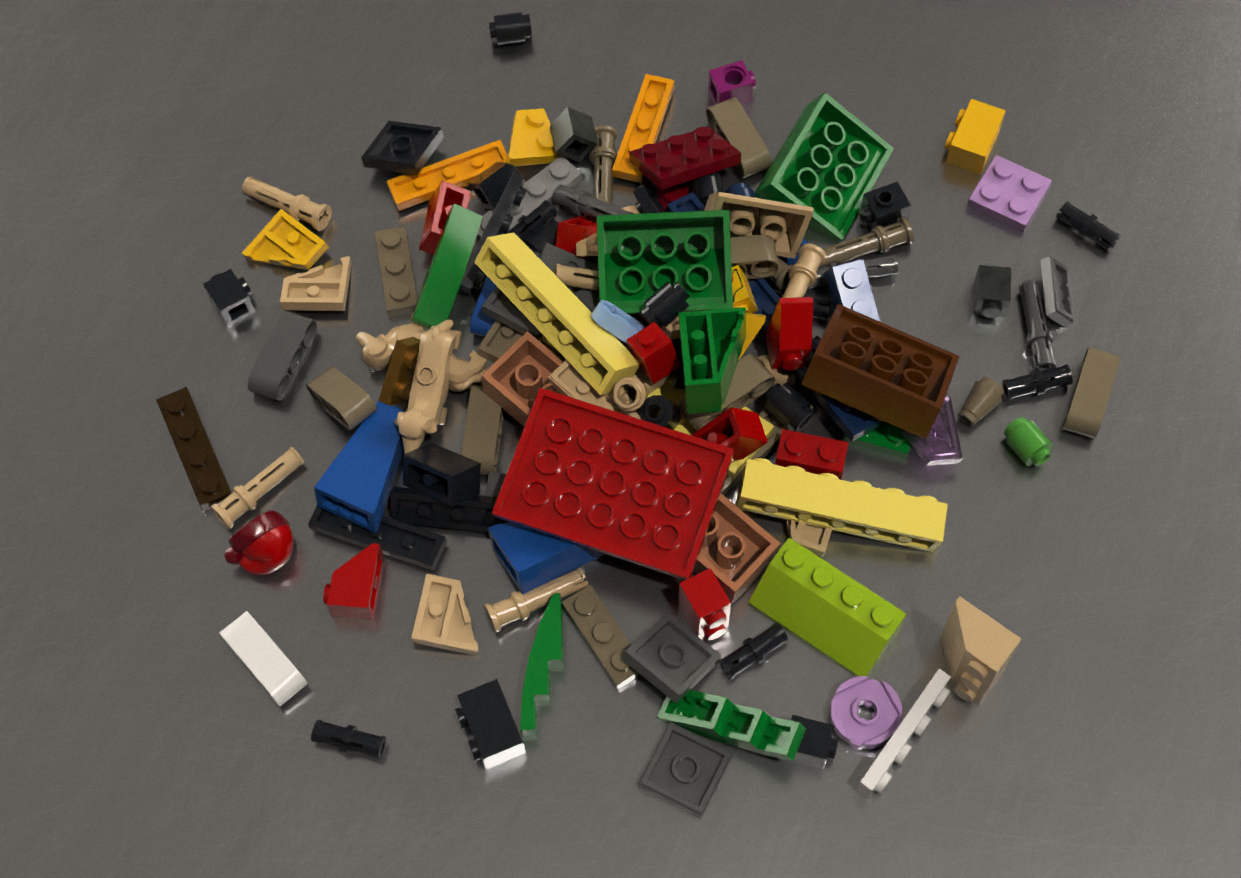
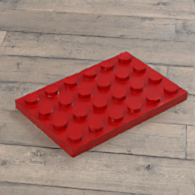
(614, 483)

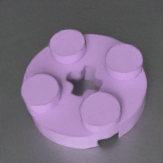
(858, 731)

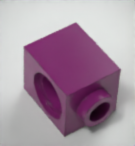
(731, 82)

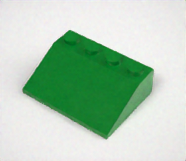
(826, 166)
(651, 248)

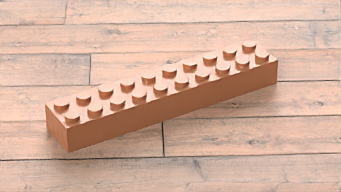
(733, 544)

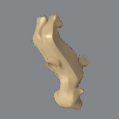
(379, 350)
(428, 385)

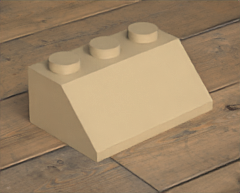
(757, 216)
(975, 651)

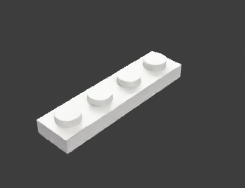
(897, 747)

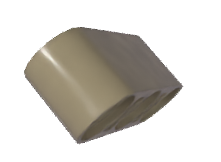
(735, 127)
(754, 255)
(748, 383)
(1091, 392)
(341, 397)
(482, 430)

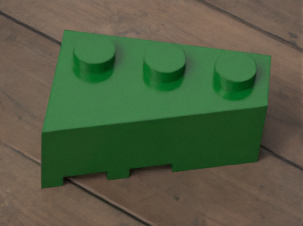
(710, 353)

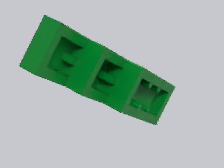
(447, 267)
(544, 657)
(734, 724)

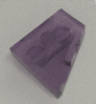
(942, 442)

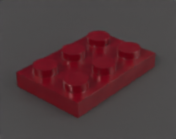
(685, 157)

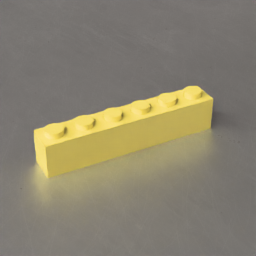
(556, 312)
(841, 505)

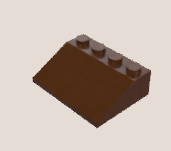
(881, 371)

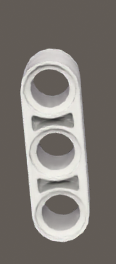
(263, 658)

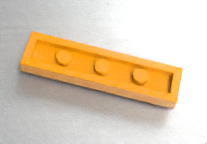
(643, 124)
(458, 170)

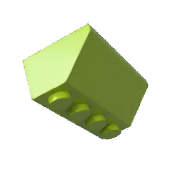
(827, 609)

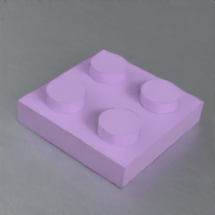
(1009, 193)

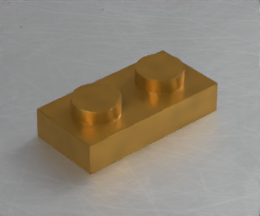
(400, 372)

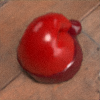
(262, 544)

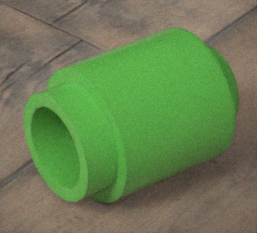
(1028, 442)

